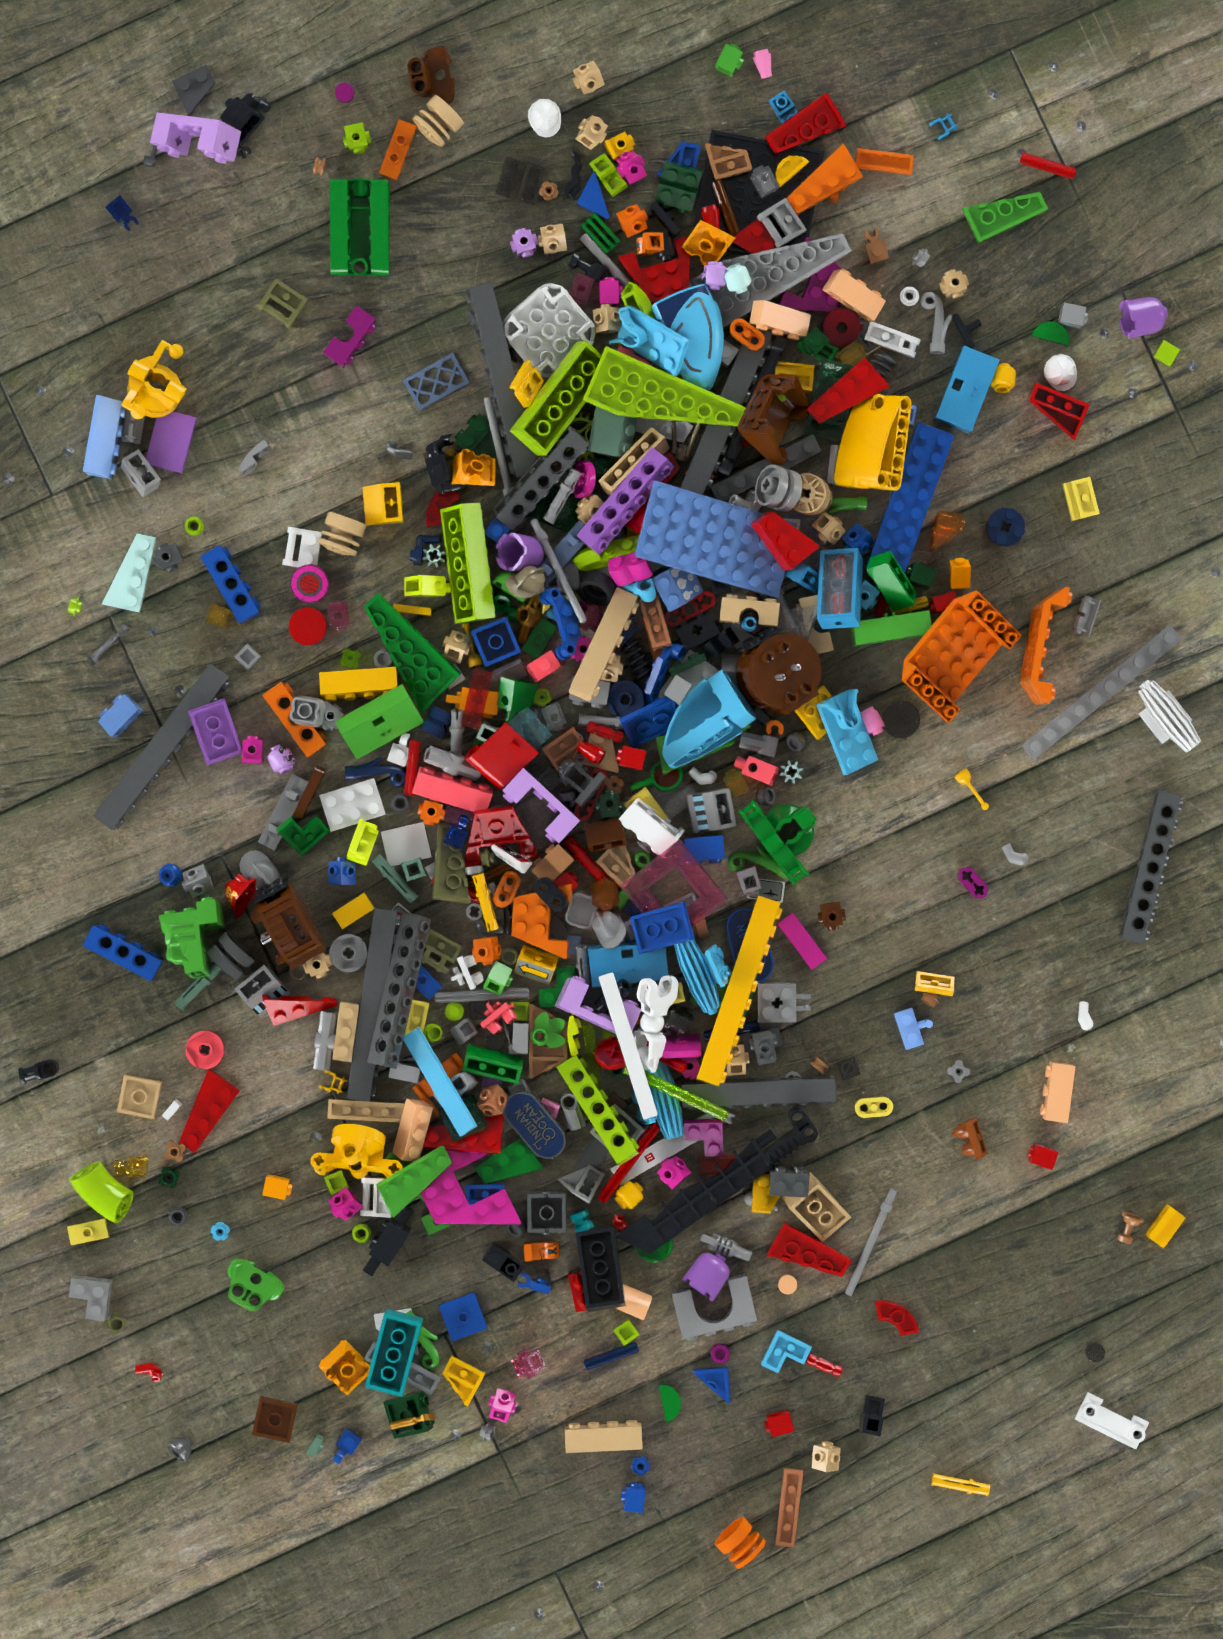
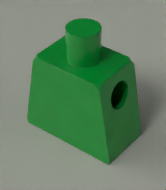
(515, 696)

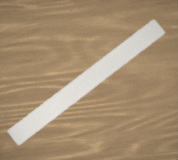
(628, 1045)

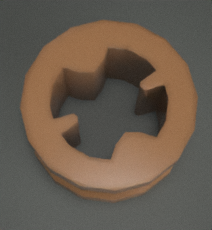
(319, 166)
(819, 1065)

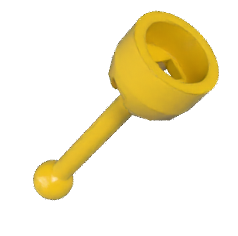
(474, 659)
(963, 778)

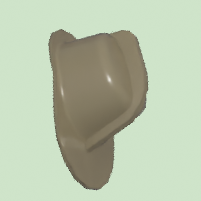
(526, 582)

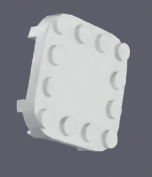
(547, 327)

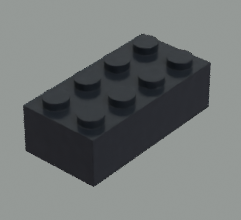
(600, 1269)

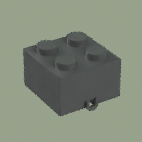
(546, 1211)

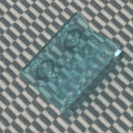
(530, 728)

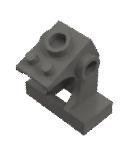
(569, 769)
(763, 1044)

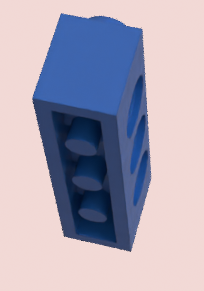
(211, 560)
(95, 943)

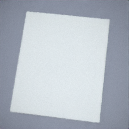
(406, 844)

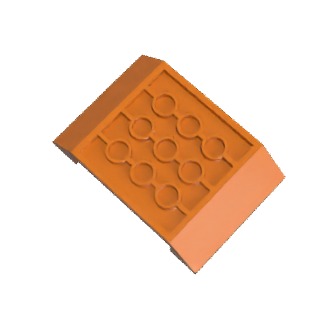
(956, 652)
(1031, 671)

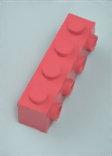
(452, 790)

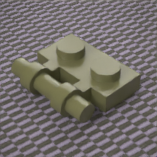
(443, 947)

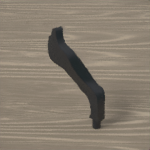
(574, 185)

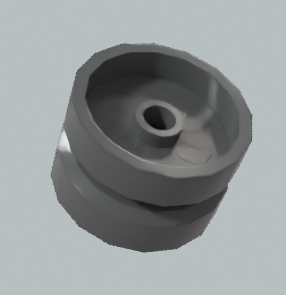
(229, 958)

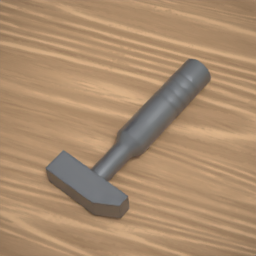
(110, 641)

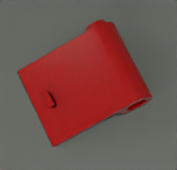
(501, 756)

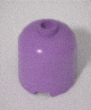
(1142, 316)
(519, 551)
(708, 1274)

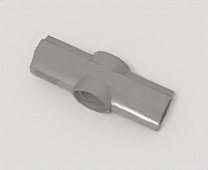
(451, 762)
(325, 1040)

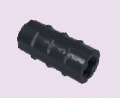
(624, 990)

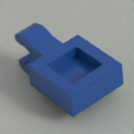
(539, 1285)
(347, 1443)

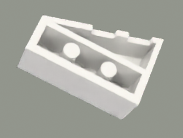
(650, 827)

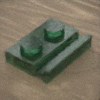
(679, 667)

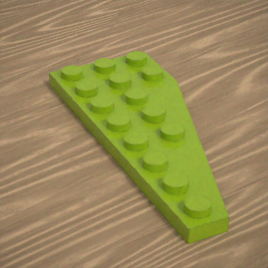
(642, 391)

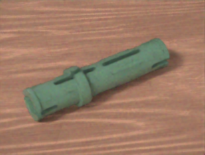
(398, 882)
(196, 987)

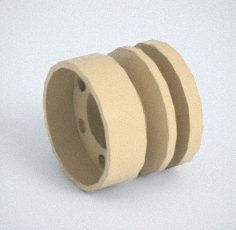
(438, 121)
(819, 499)
(341, 534)

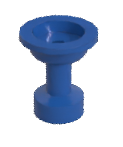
(170, 875)

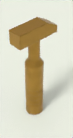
(411, 1421)

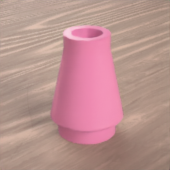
(763, 63)

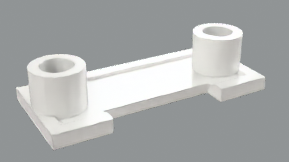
(1111, 1422)

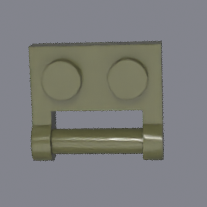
(285, 297)

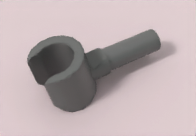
(150, 161)

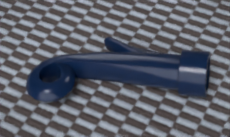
(372, 769)

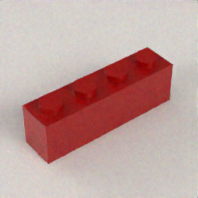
(631, 758)

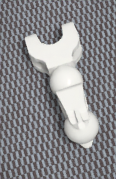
(655, 1005)

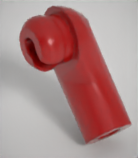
(619, 1222)
(151, 1369)

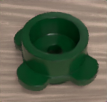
(169, 1182)

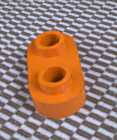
(748, 333)
(505, 890)

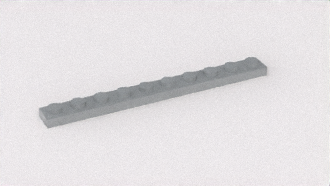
(1101, 692)

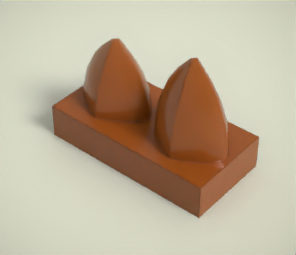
(971, 1130)

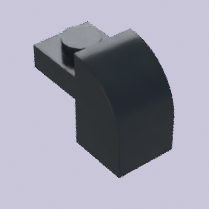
(871, 1417)

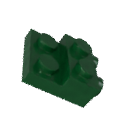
(678, 187)
(477, 437)
(405, 1407)

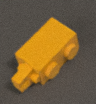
(460, 701)

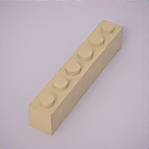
(603, 645)

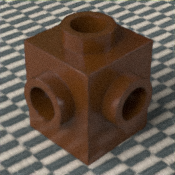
(828, 908)

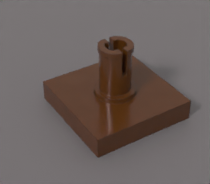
(274, 1419)

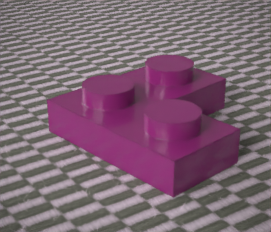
(708, 1130)

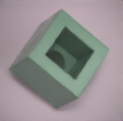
(407, 869)

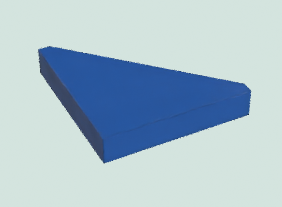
(593, 199)
(717, 1379)

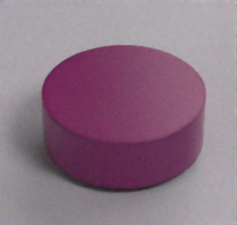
(344, 93)
(720, 1353)

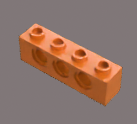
(274, 698)

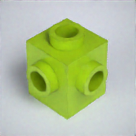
(353, 132)

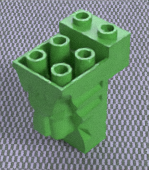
(188, 938)

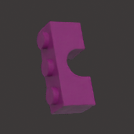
(343, 352)

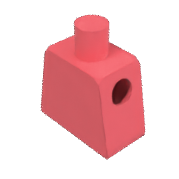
(544, 666)
(765, 772)

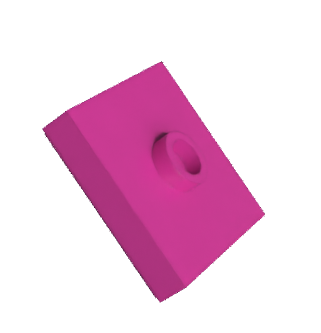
(682, 1047)

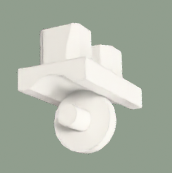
(465, 963)

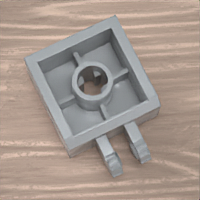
(787, 995)

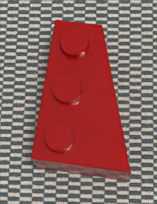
(1059, 408)
(783, 540)

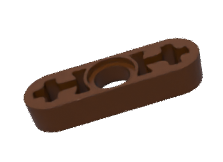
(309, 792)

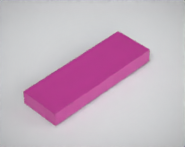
(802, 941)

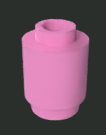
(872, 721)

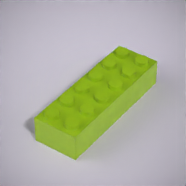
(557, 400)
(467, 563)

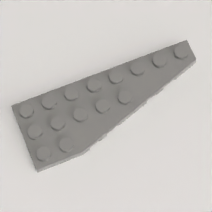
(776, 272)

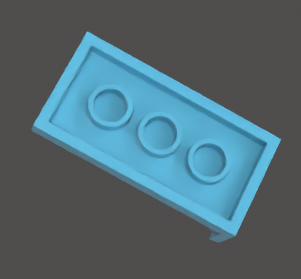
(651, 340)
(847, 731)

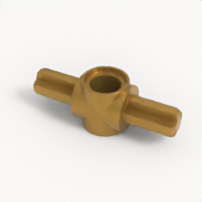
(528, 617)

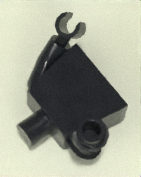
(245, 117)
(438, 468)

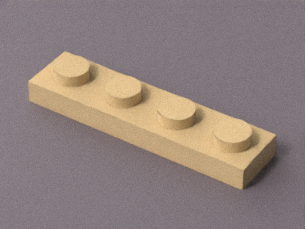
(365, 1110)

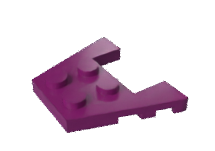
(813, 297)

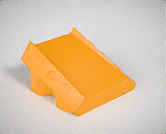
(707, 242)
(473, 469)
(345, 1367)

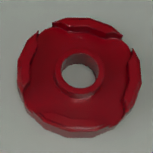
(852, 327)

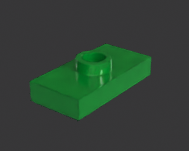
(539, 638)

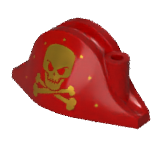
(239, 894)

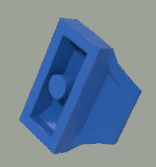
(480, 1191)

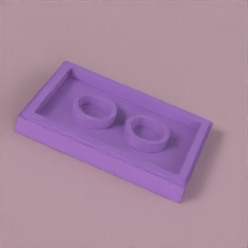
(171, 441)
(215, 731)

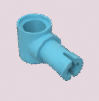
(643, 588)

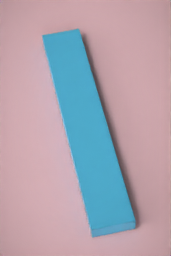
(439, 1082)

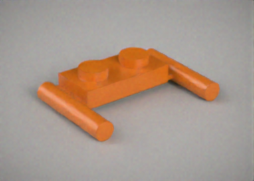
(423, 1090)

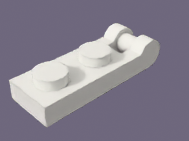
(891, 339)

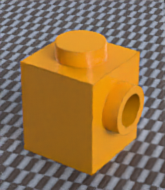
(959, 573)
(277, 1187)

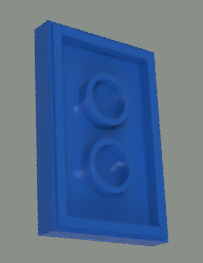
(648, 721)
(662, 928)

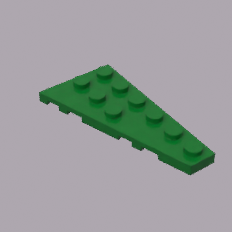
(415, 658)

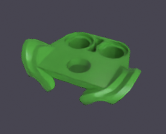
(268, 1289)

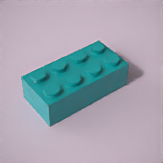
(394, 1352)

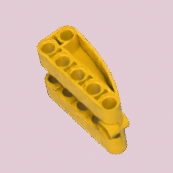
(874, 444)

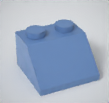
(119, 715)

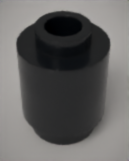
(669, 248)

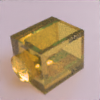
(852, 353)
(218, 616)
(736, 782)

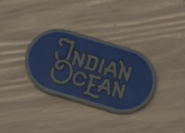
(535, 1124)

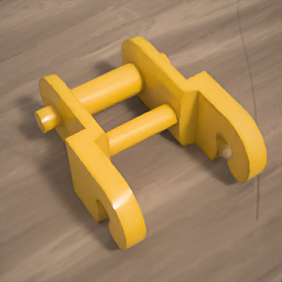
(342, 1080)

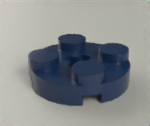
(999, 536)
(631, 689)

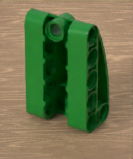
(360, 226)

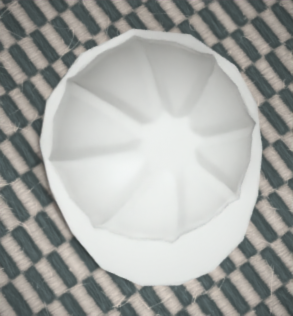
(544, 117)
(1060, 372)

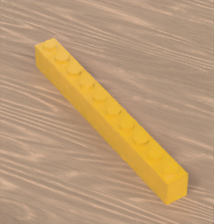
(737, 995)

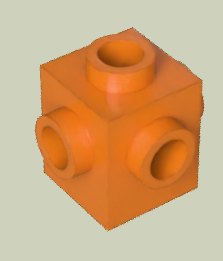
(632, 220)
(439, 812)
(486, 950)

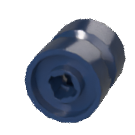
(437, 722)

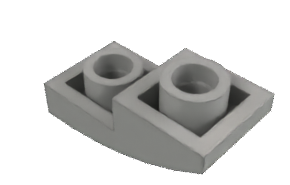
(249, 462)

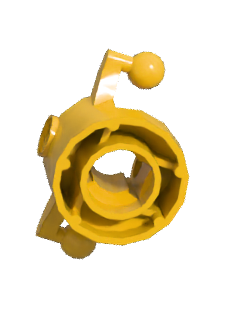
(149, 401)

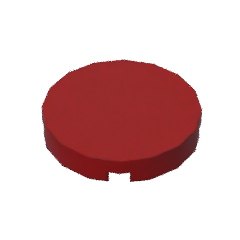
(307, 626)
(609, 1054)

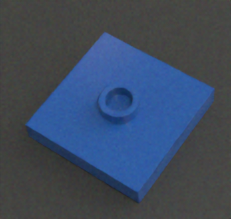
(463, 1316)

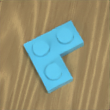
(782, 1346)

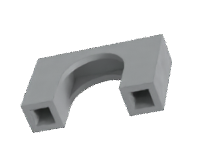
(740, 1313)

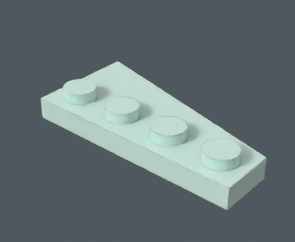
(131, 579)

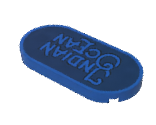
(736, 929)

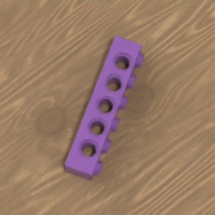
(616, 503)

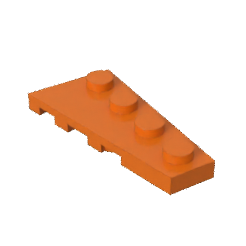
(829, 178)

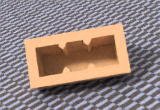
(636, 1302)

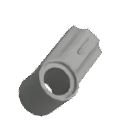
(762, 744)
(572, 1112)

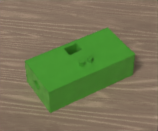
(891, 628)
(379, 721)

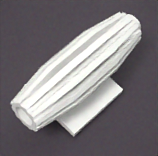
(1167, 717)

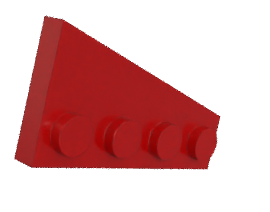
(850, 390)
(801, 1248)

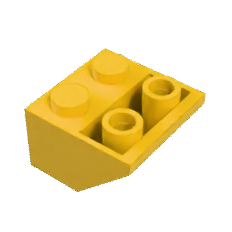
(383, 504)

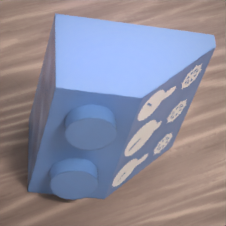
(676, 587)

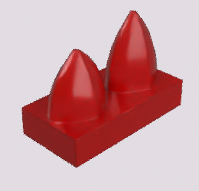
(577, 1290)

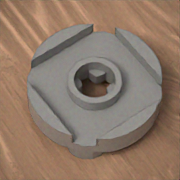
(355, 944)

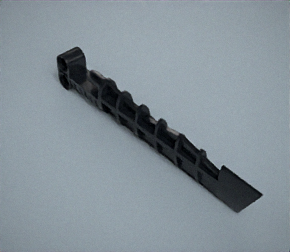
(703, 1197)

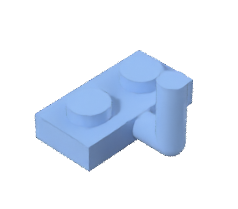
(910, 1028)

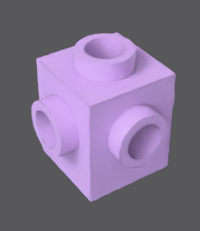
(524, 250)

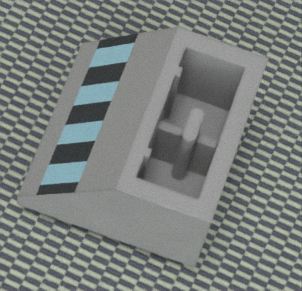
(711, 810)
(261, 983)

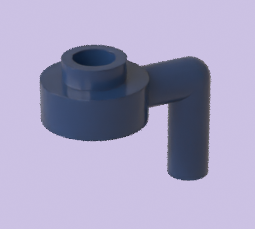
(417, 554)

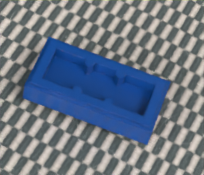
(427, 983)

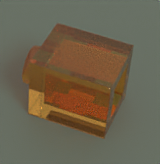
(604, 894)

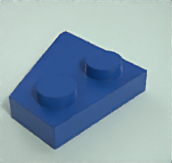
(686, 155)

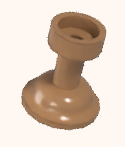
(1131, 1220)

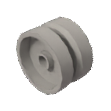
(778, 488)

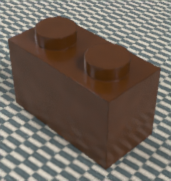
(605, 834)

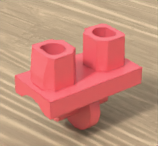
(505, 1012)

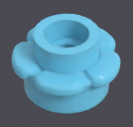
(220, 1226)

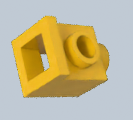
(614, 150)

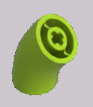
(102, 1191)

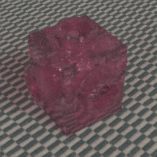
(592, 615)
(528, 1363)

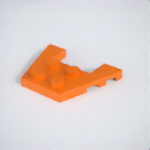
(532, 922)

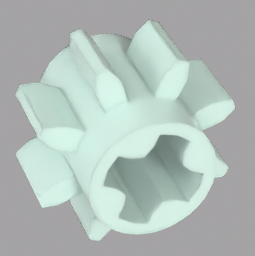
(435, 561)
(794, 775)

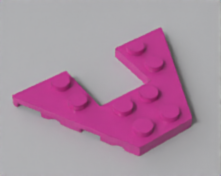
(449, 1205)

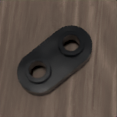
(552, 892)

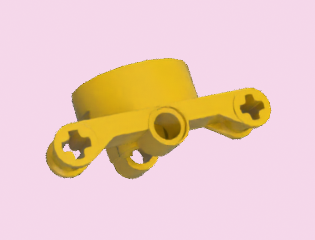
(355, 1147)

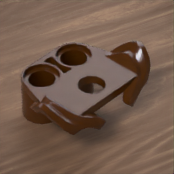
(434, 59)

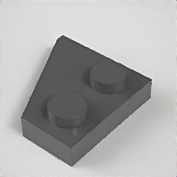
(193, 87)

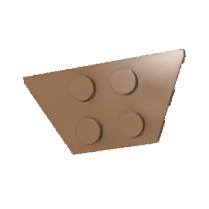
(543, 1057)

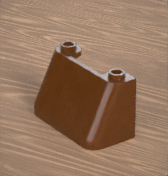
(768, 417)

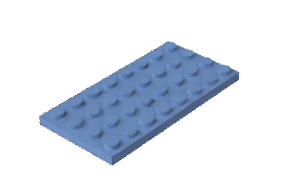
(707, 540)

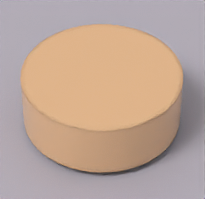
(787, 1284)

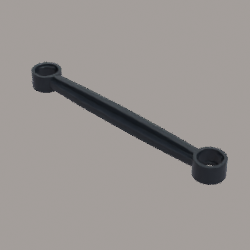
(737, 439)

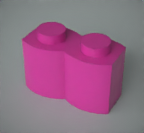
(629, 569)

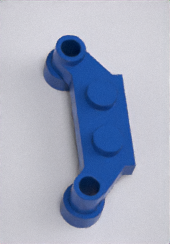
(566, 621)
(659, 670)

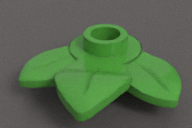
(550, 1028)

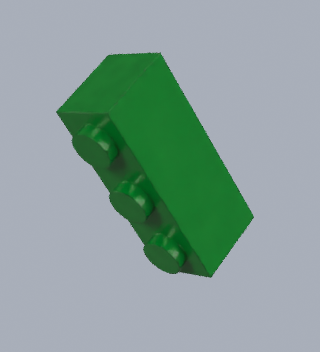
(891, 581)
(493, 1064)

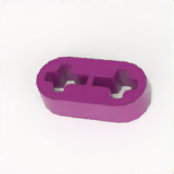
(969, 886)

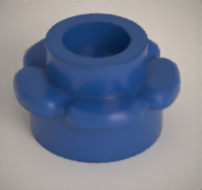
(640, 1470)

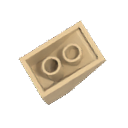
(818, 1211)

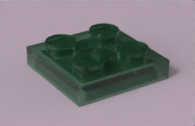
(475, 1112)

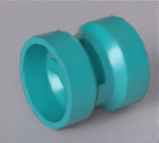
(581, 1220)

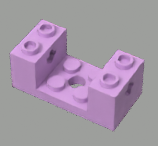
(174, 134)
(520, 787)
(572, 997)

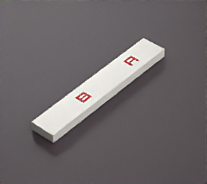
(657, 1153)

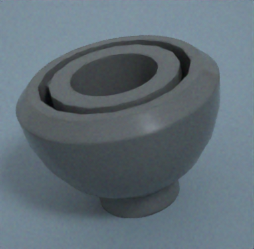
(180, 1448)

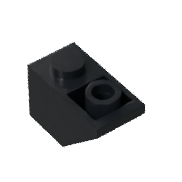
(503, 1261)

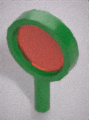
(662, 782)

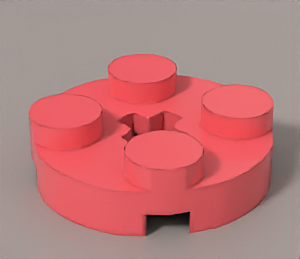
(200, 1059)

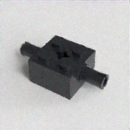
(389, 1242)

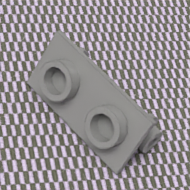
(132, 429)
(1086, 618)

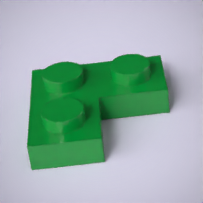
(303, 838)
(549, 996)

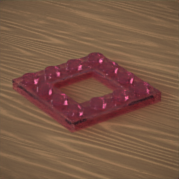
(680, 857)

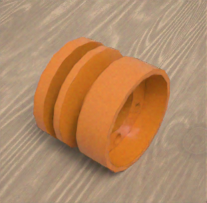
(740, 1542)

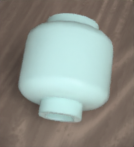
(737, 278)

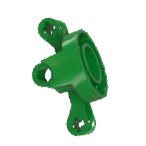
(766, 827)

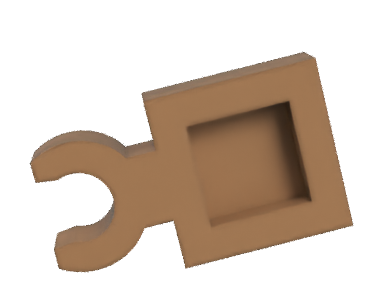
(876, 249)

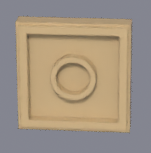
(139, 1096)

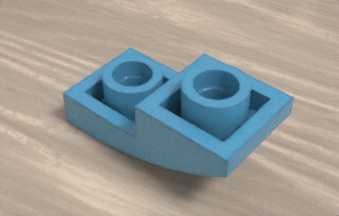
(783, 106)

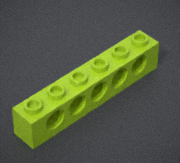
(568, 1071)

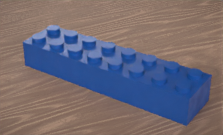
(911, 501)

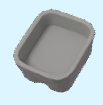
(308, 711)
(581, 911)

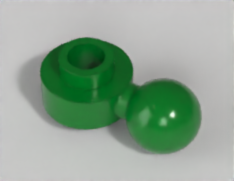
(505, 606)

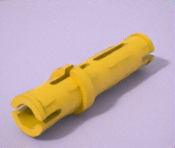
(483, 895)
(960, 1484)

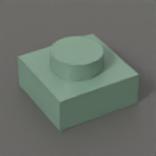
(316, 1446)

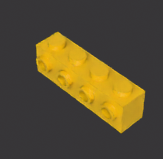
(357, 683)

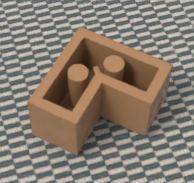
(553, 863)

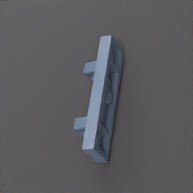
(564, 552)

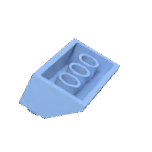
(104, 437)

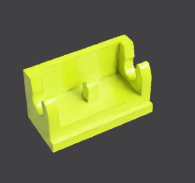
(362, 842)

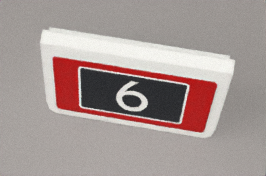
(511, 857)

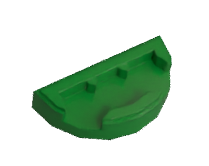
(1052, 332)
(670, 1400)

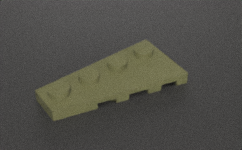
(449, 871)

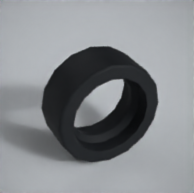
(591, 594)

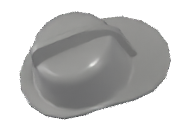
(258, 866)
(609, 929)

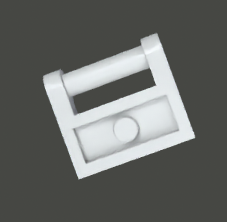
(309, 547)
(379, 1206)

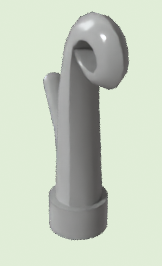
(940, 326)

